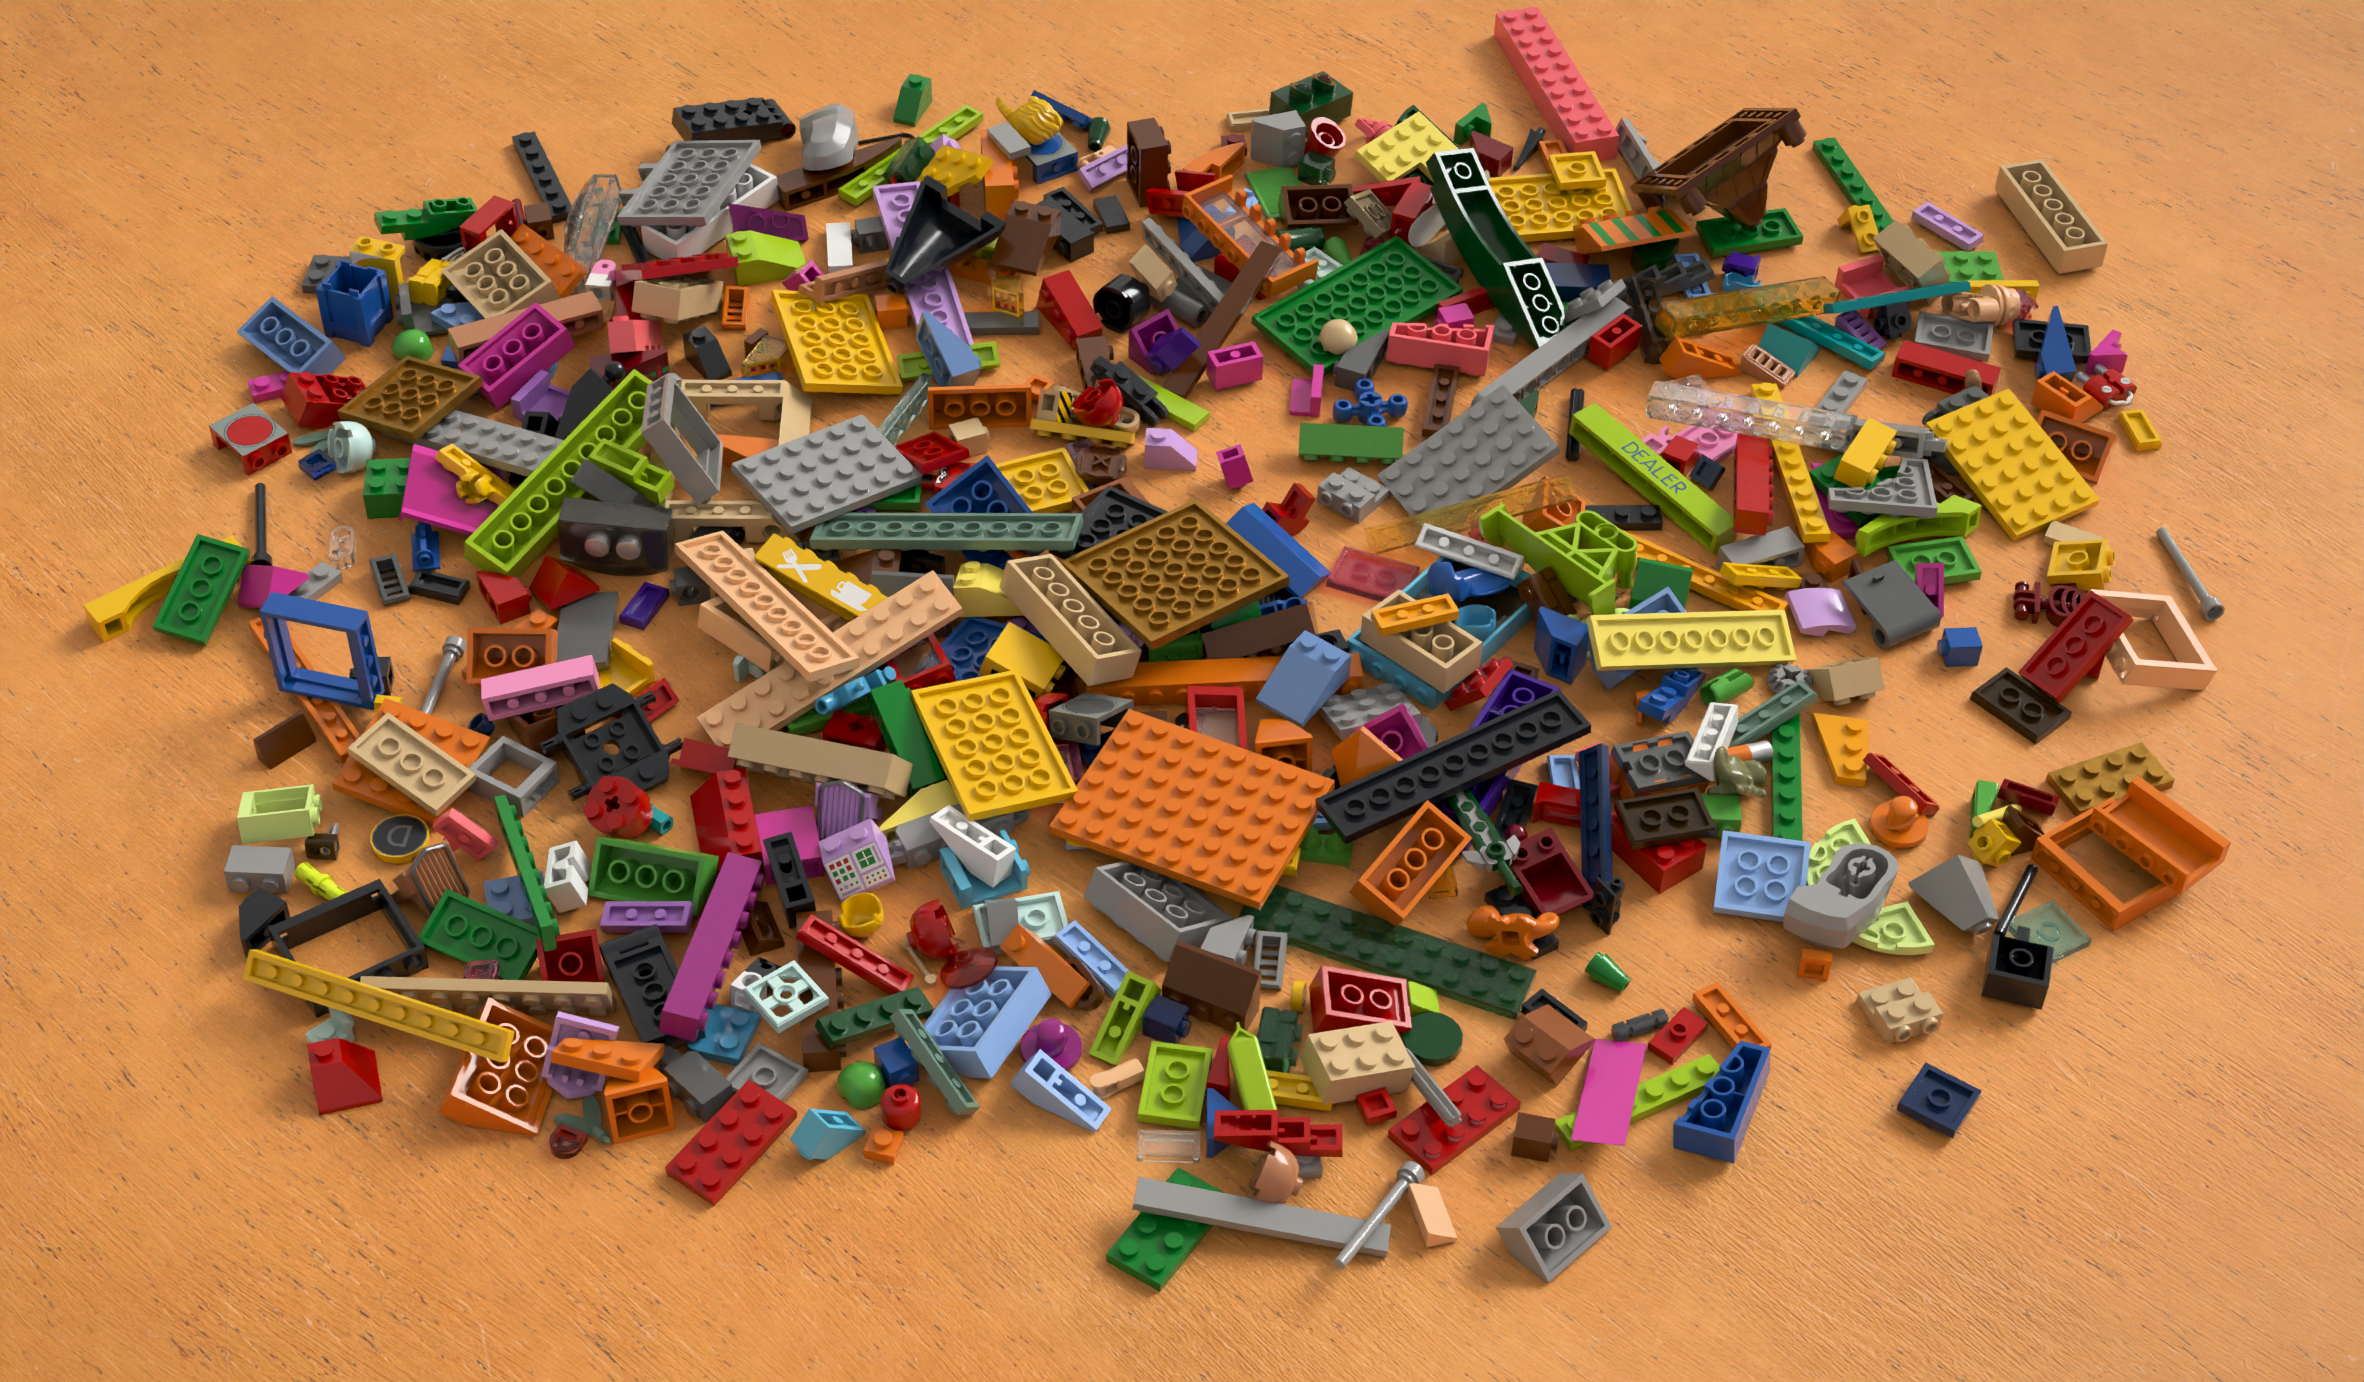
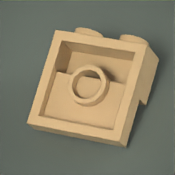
(1900, 1010)

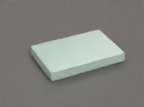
(1038, 913)

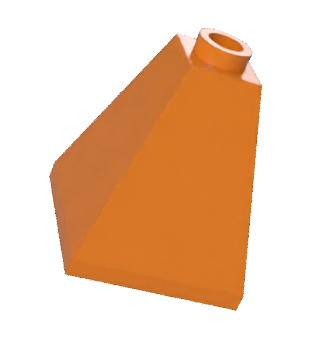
(1284, 742)
(639, 1107)

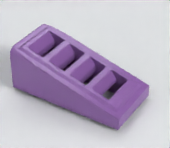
(1855, 325)

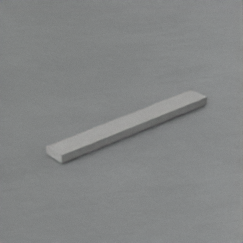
(1255, 1216)

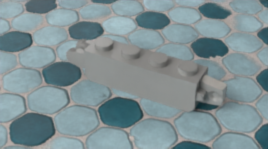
(1912, 440)
(920, 843)

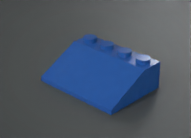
(981, 491)

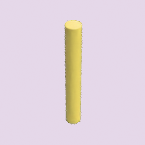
(1981, 820)

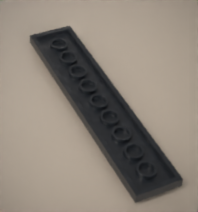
(1452, 766)

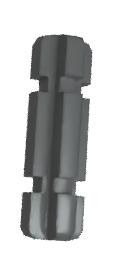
(1639, 1025)

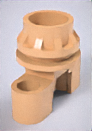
(1992, 305)

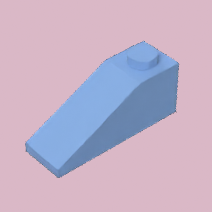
(1059, 1092)

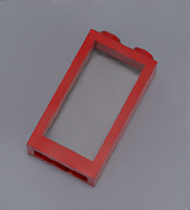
(922, 665)
(1217, 713)

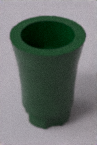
(1304, 237)

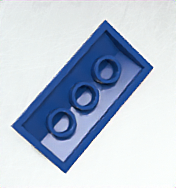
(1279, 547)

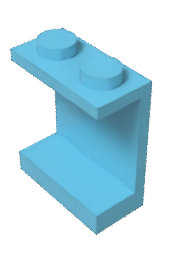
(973, 891)

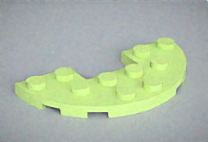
(1897, 926)

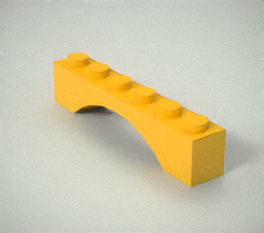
(118, 610)

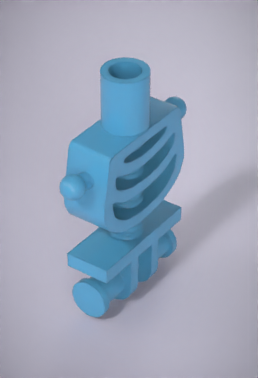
(853, 691)

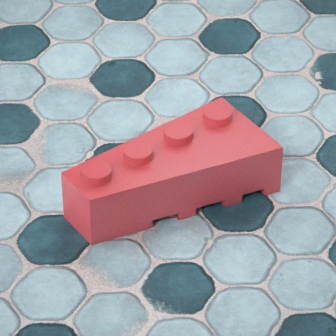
(634, 335)
(1441, 345)

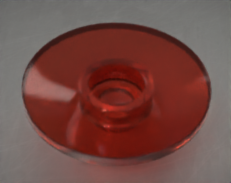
(968, 968)

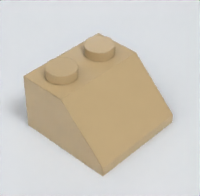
(1847, 679)

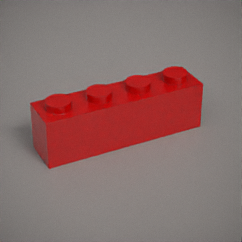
(1941, 369)

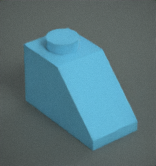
(825, 1133)

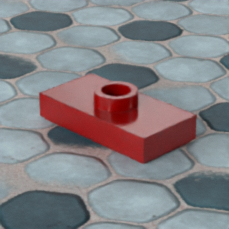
(1677, 1035)

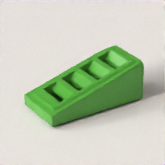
(1982, 800)

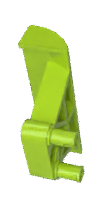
(1580, 554)

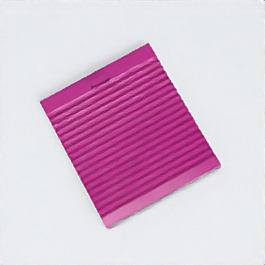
(433, 497)

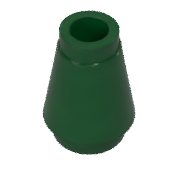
(1097, 133)

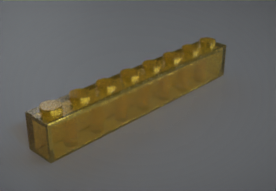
(1745, 307)

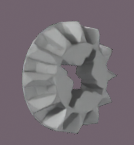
(1777, 681)

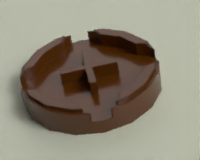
(1101, 464)

